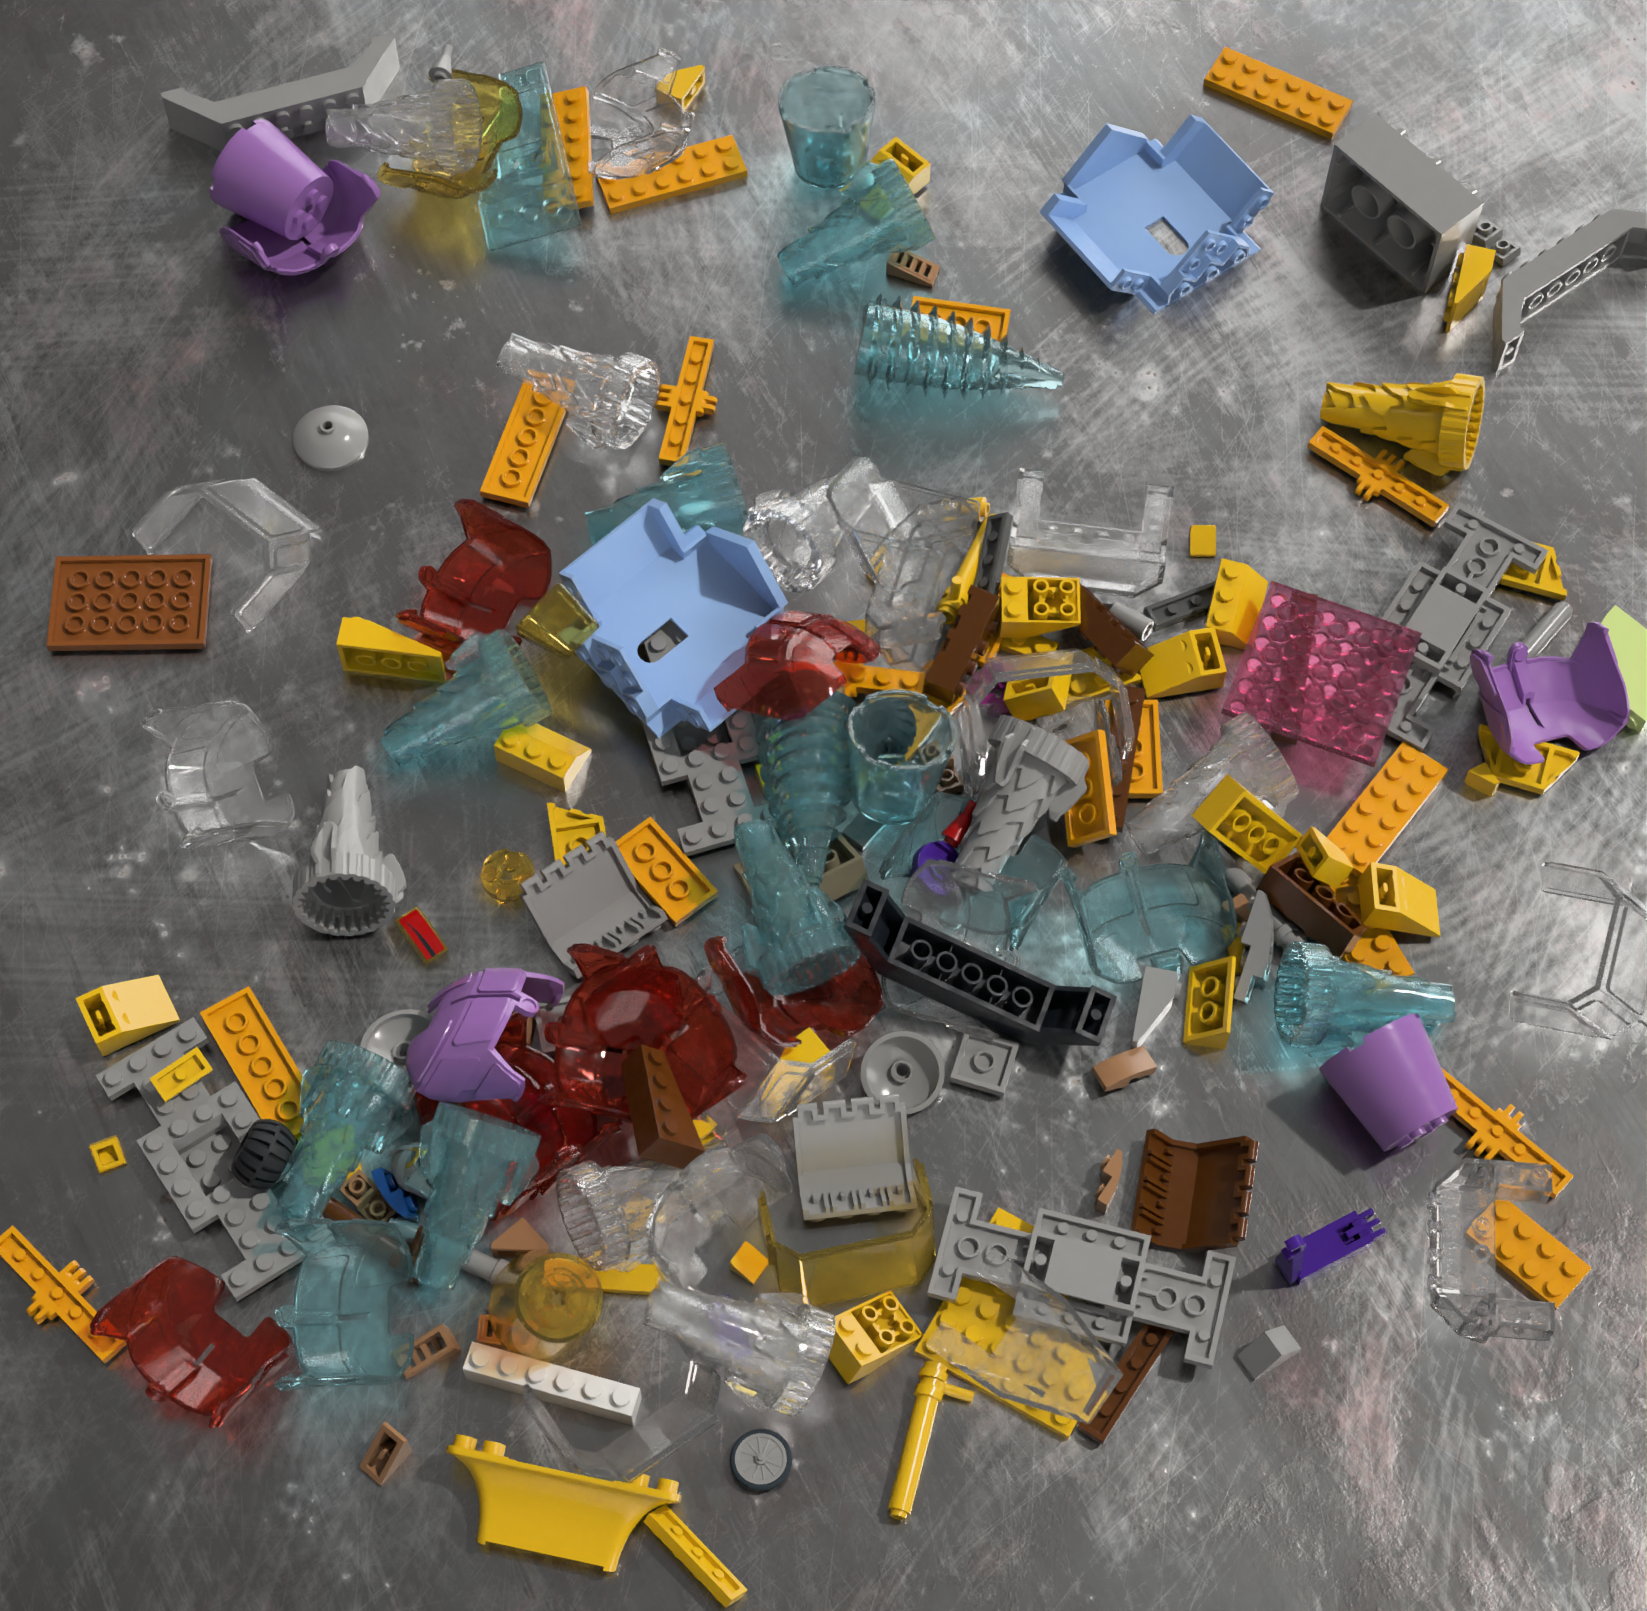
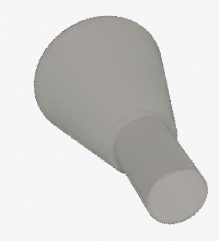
(442, 67)

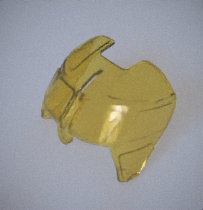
(500, 123)

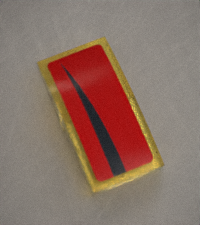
(421, 935)

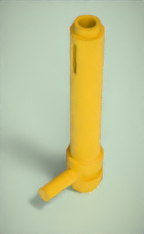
(965, 577)
(927, 1396)

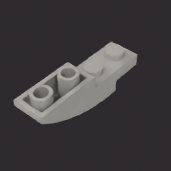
(1259, 936)

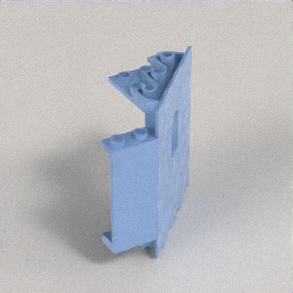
(1131, 183)
(652, 573)

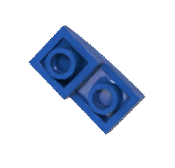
(399, 1200)

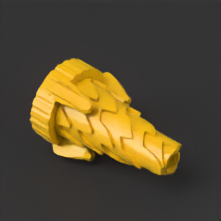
(1433, 419)

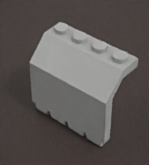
(589, 902)
(853, 1158)

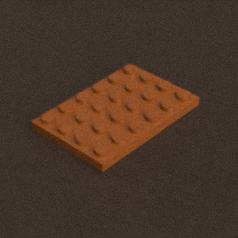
(130, 602)

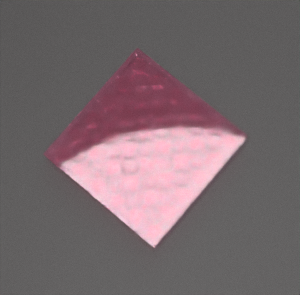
(1322, 673)

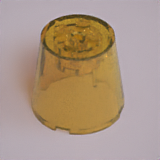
(526, 1318)

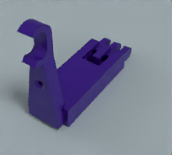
(1328, 1246)

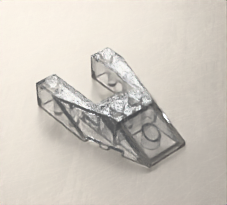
(1044, 1357)

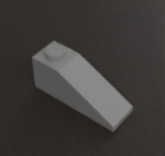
(1155, 1000)

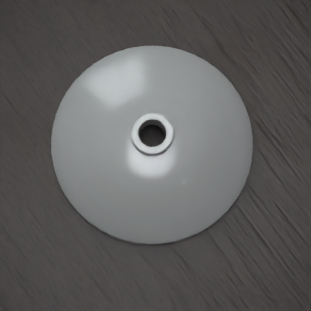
(333, 447)
(394, 1032)
(923, 1075)

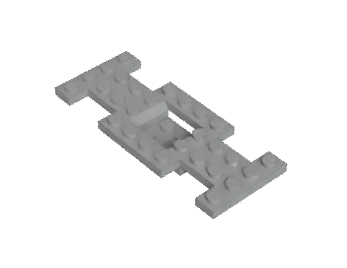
(1443, 607)
(706, 763)
(195, 1157)
(1093, 1265)

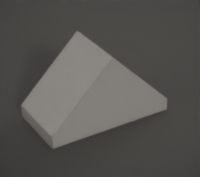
(1268, 1351)

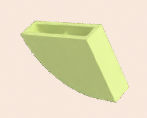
(1630, 648)

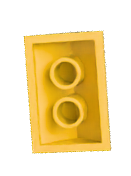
(1209, 1003)

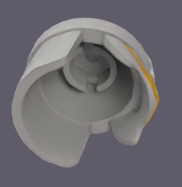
(407, 1170)

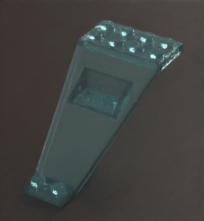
(536, 195)

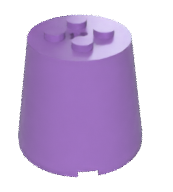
(271, 181)
(1393, 1083)

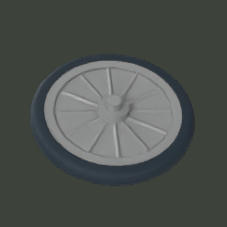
(761, 1459)

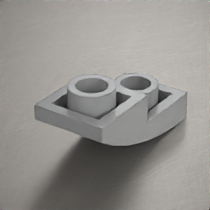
(1491, 237)

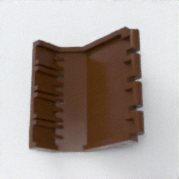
(1194, 1192)

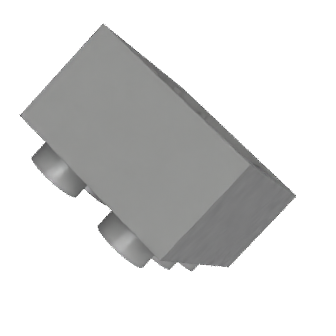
(1400, 202)

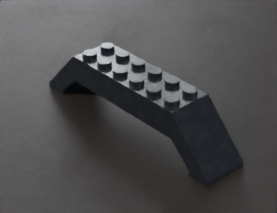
(972, 978)

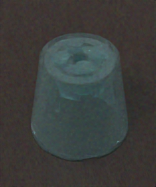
(827, 123)
(898, 784)

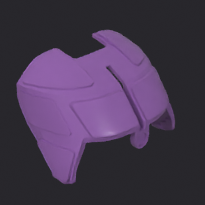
(337, 230)
(1568, 696)
(457, 1052)

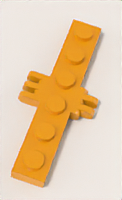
(686, 400)
(1378, 476)
(875, 679)
(1500, 1133)
(56, 1292)

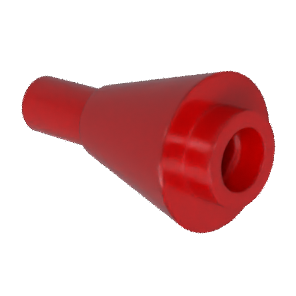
(958, 827)

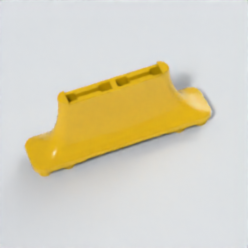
(555, 1508)

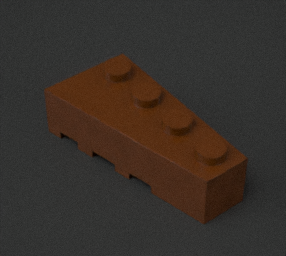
(1111, 636)
(963, 646)
(1311, 905)
(658, 1110)

